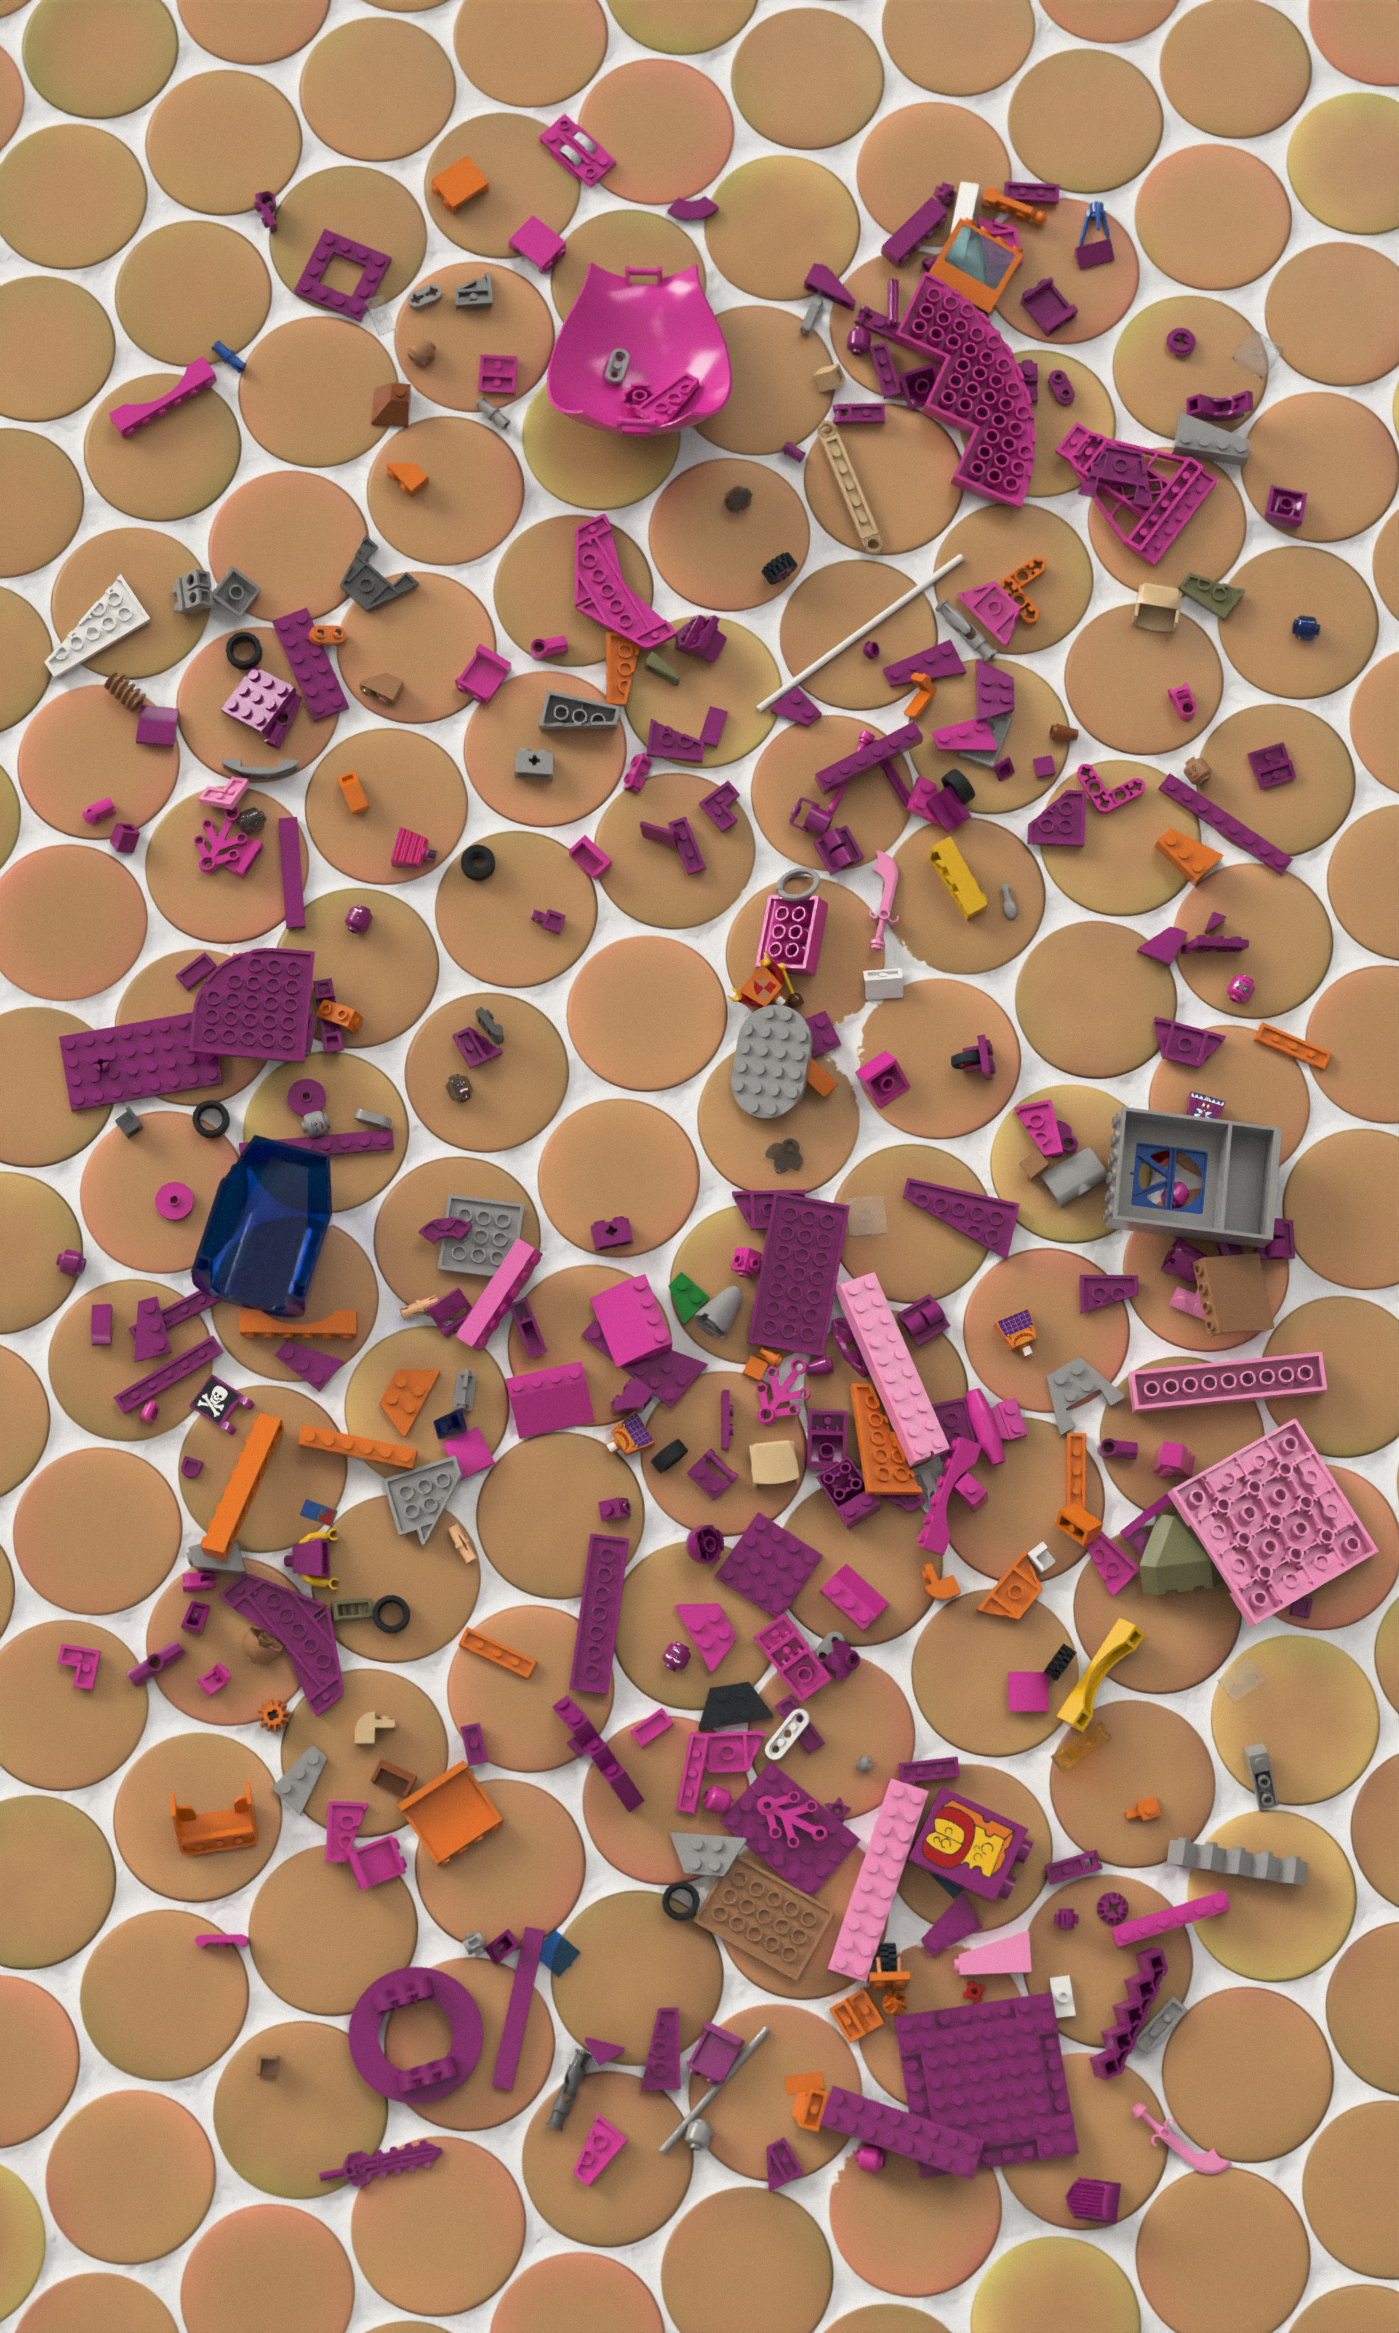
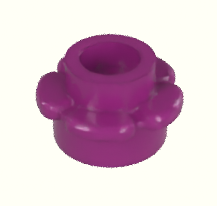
(871, 650)

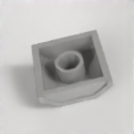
(235, 592)

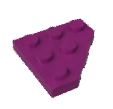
(1060, 822)

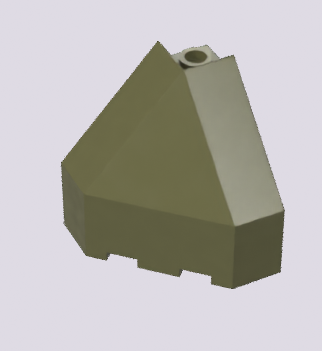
(1176, 1559)

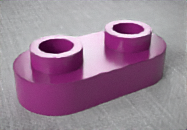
(1060, 387)

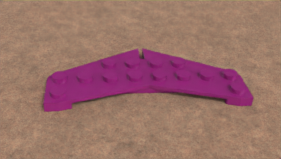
(291, 1620)

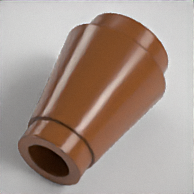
(1063, 733)

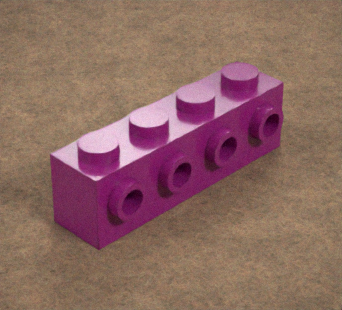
(914, 232)

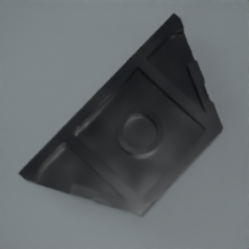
(733, 1706)

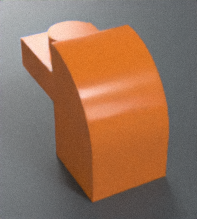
(939, 1589)

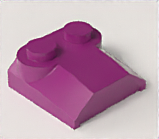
(1285, 507)

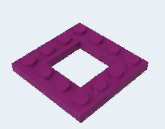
(334, 244)

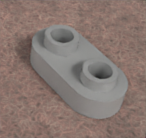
(616, 367)
(826, 1645)

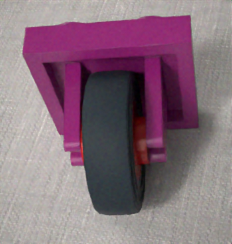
(976, 1058)

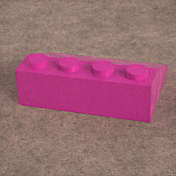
(793, 933)
(631, 1321)
(550, 1400)

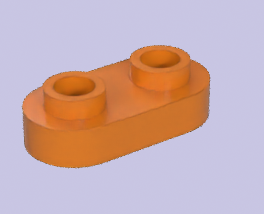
(328, 636)

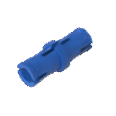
(228, 356)

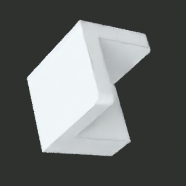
(1041, 1557)

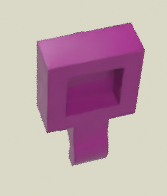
(551, 920)

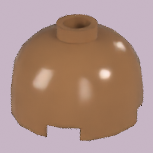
(260, 1647)

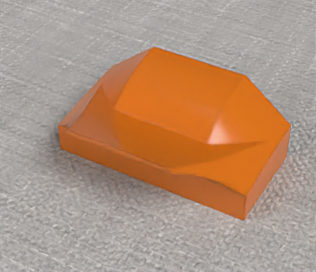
(810, 2108)

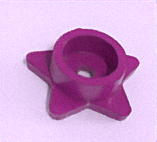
(838, 1805)

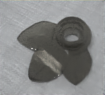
(783, 1158)

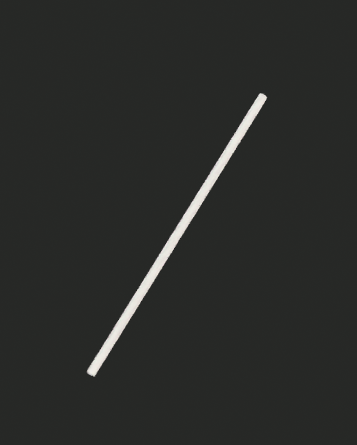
(859, 633)

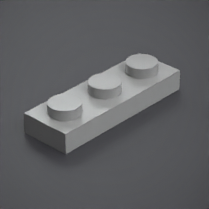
(1160, 2025)

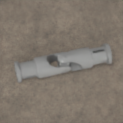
(957, 621)

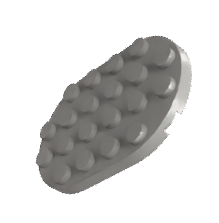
(771, 1061)

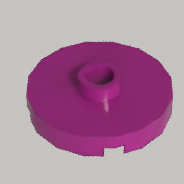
(314, 1103)

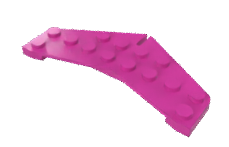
(612, 602)

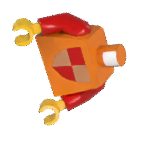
(762, 986)

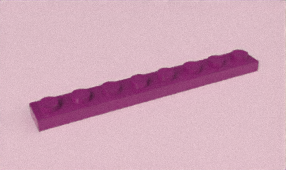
(1225, 824)
(342, 1143)

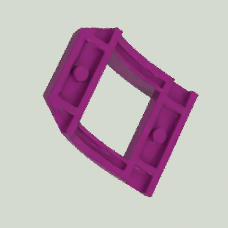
(1135, 1534)

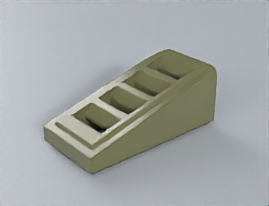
(658, 667)
(343, 1603)

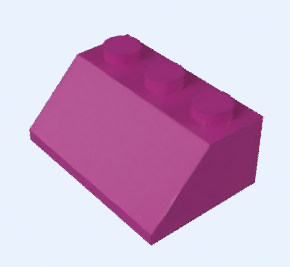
(854, 1597)

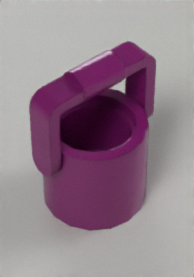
(816, 820)

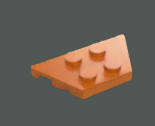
(407, 1395)
(1013, 1591)

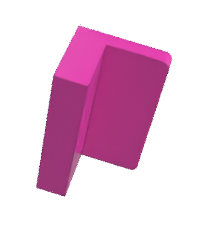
(248, 855)

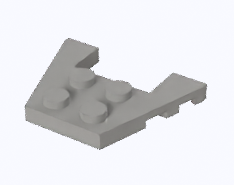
(1074, 1384)

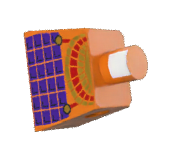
(1018, 1331)
(630, 1436)

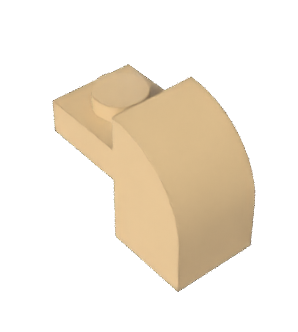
(366, 1728)

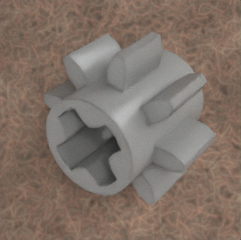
(474, 1943)

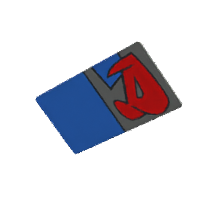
(318, 1512)

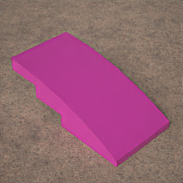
(793, 1657)

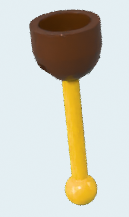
(794, 999)

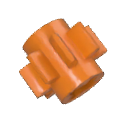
(894, 2002)

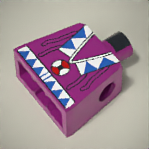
(1204, 1106)

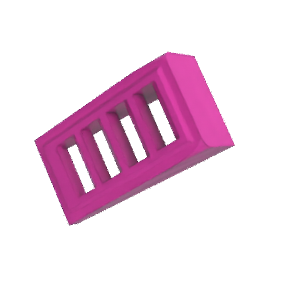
(149, 1412)

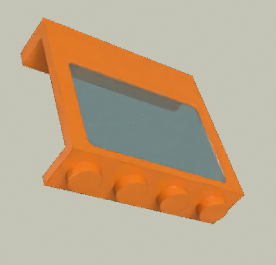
(976, 264)

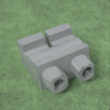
(193, 592)

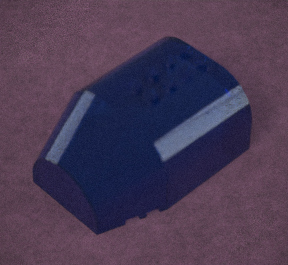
(267, 1229)

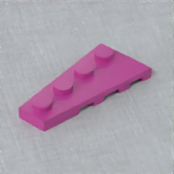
(669, 399)

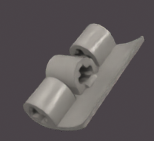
(1074, 1176)

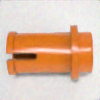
(770, 1357)

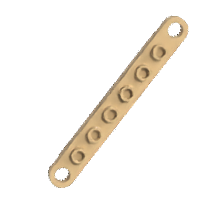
(850, 487)

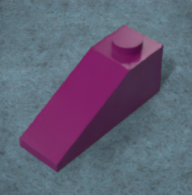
(826, 284)

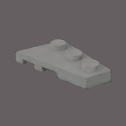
(300, 1779)

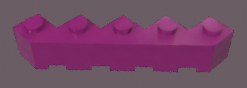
(1130, 2014)

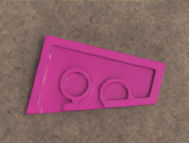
(965, 736)
(1042, 1126)
(599, 2150)

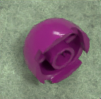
(705, 1544)

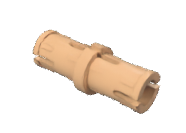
(418, 1307)
(462, 1543)

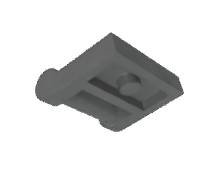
(486, 1021)

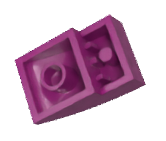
(826, 1438)

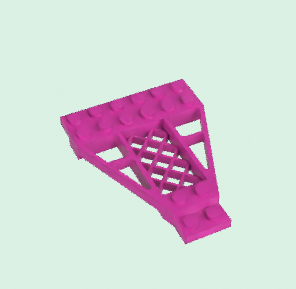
(1169, 511)

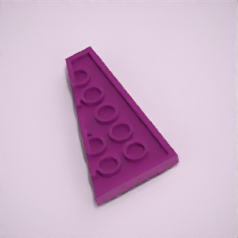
(974, 1215)
(665, 1373)

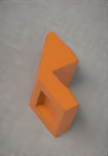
(353, 793)

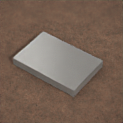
(999, 729)

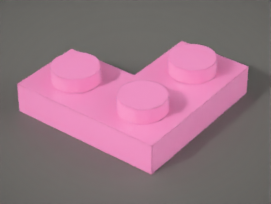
(226, 797)
(1187, 1302)

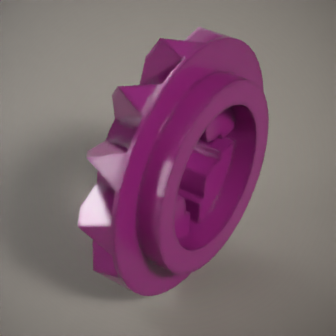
(1188, 339)
(1111, 1917)

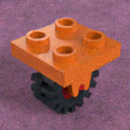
(888, 1970)

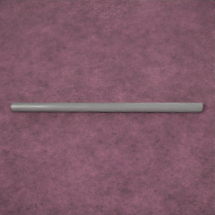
(713, 2091)

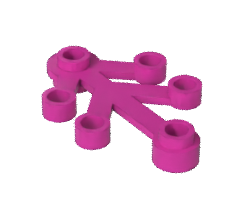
(219, 843)
(780, 1394)
(789, 1817)

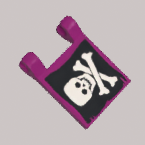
(218, 1401)

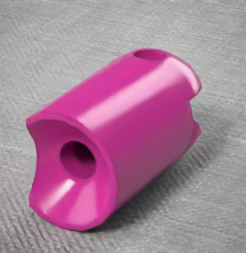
(98, 811)
(198, 1581)

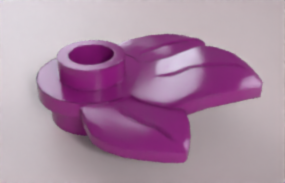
(1066, 1136)
(839, 1660)

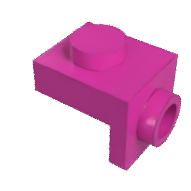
(214, 1679)

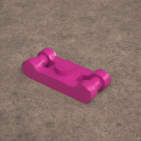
(222, 1940)

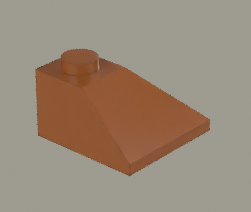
(391, 405)

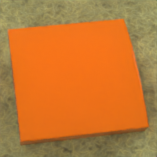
(857, 2015)

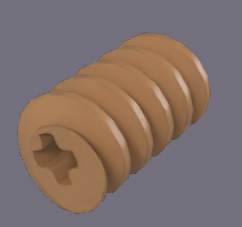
(124, 691)

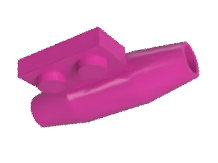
(994, 1424)

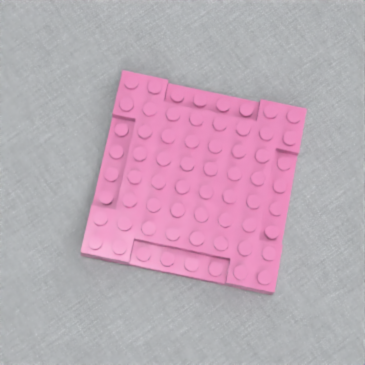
(1273, 1522)

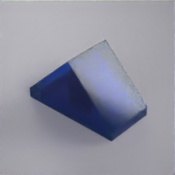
(450, 1424)

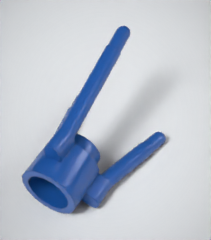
(1096, 212)

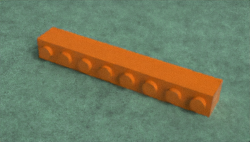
(242, 1487)

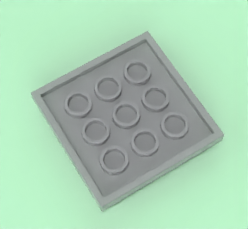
(489, 1240)

